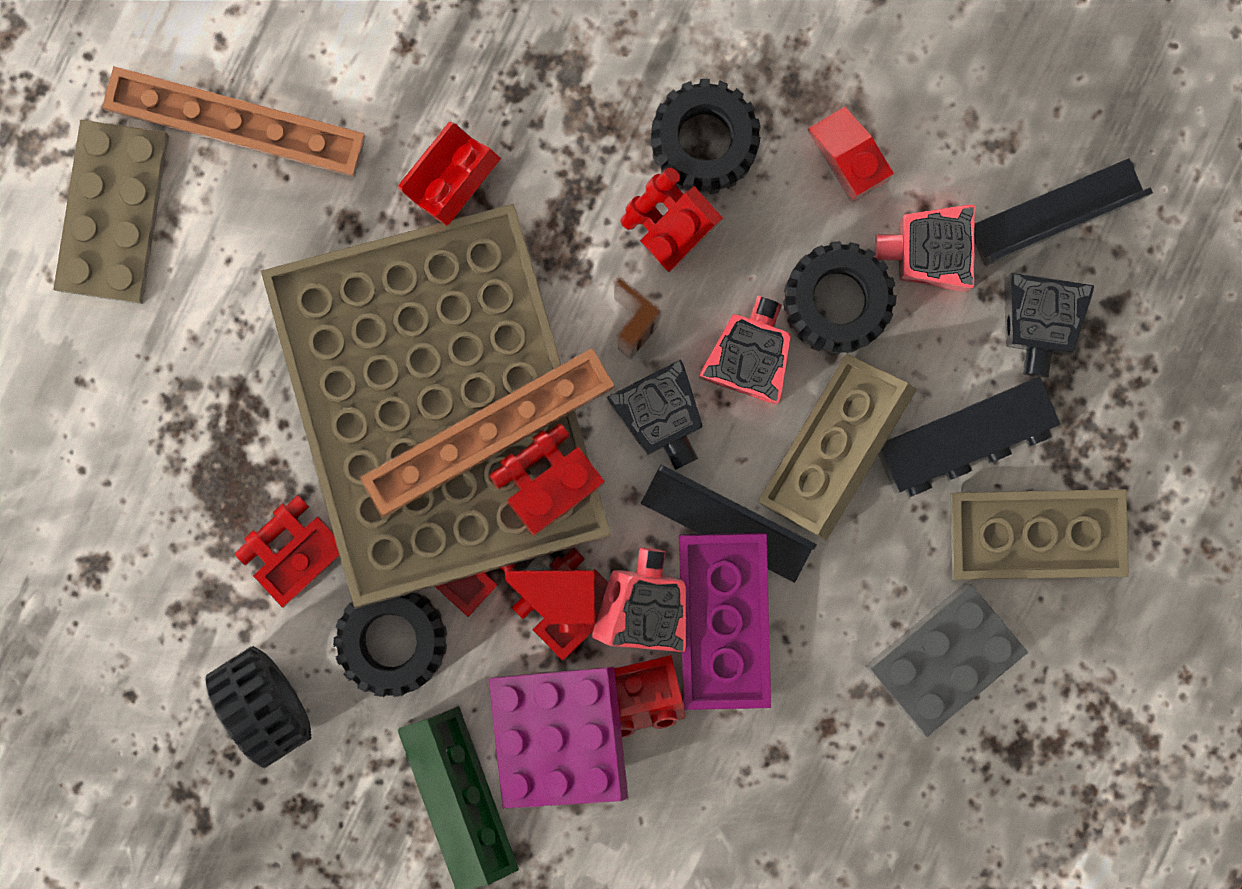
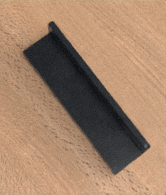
(1058, 211)
(711, 513)

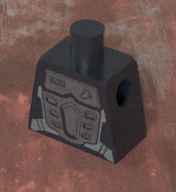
(1043, 318)
(661, 413)

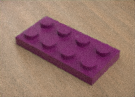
(726, 621)

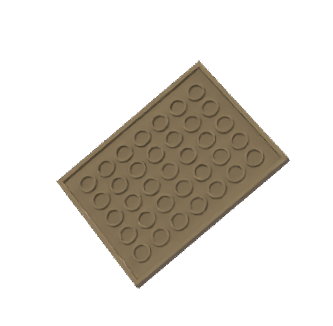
(396, 349)

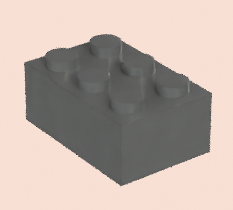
(946, 659)

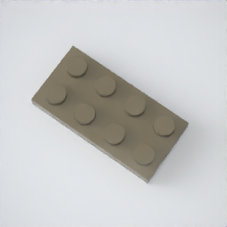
(111, 211)
(837, 446)
(1039, 534)

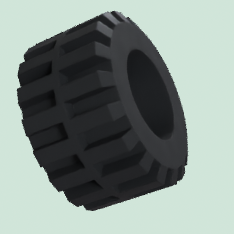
(713, 101)
(861, 267)
(391, 680)
(258, 707)

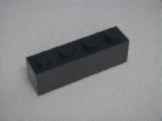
(969, 435)

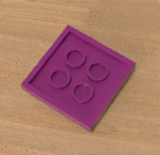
(558, 738)

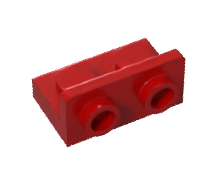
(448, 173)
(648, 695)

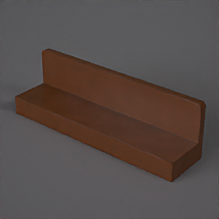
(643, 322)

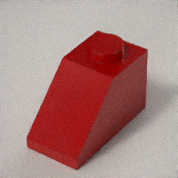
(851, 154)
(558, 595)

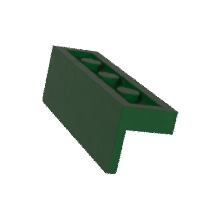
(458, 800)

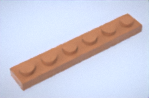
(233, 121)
(487, 433)

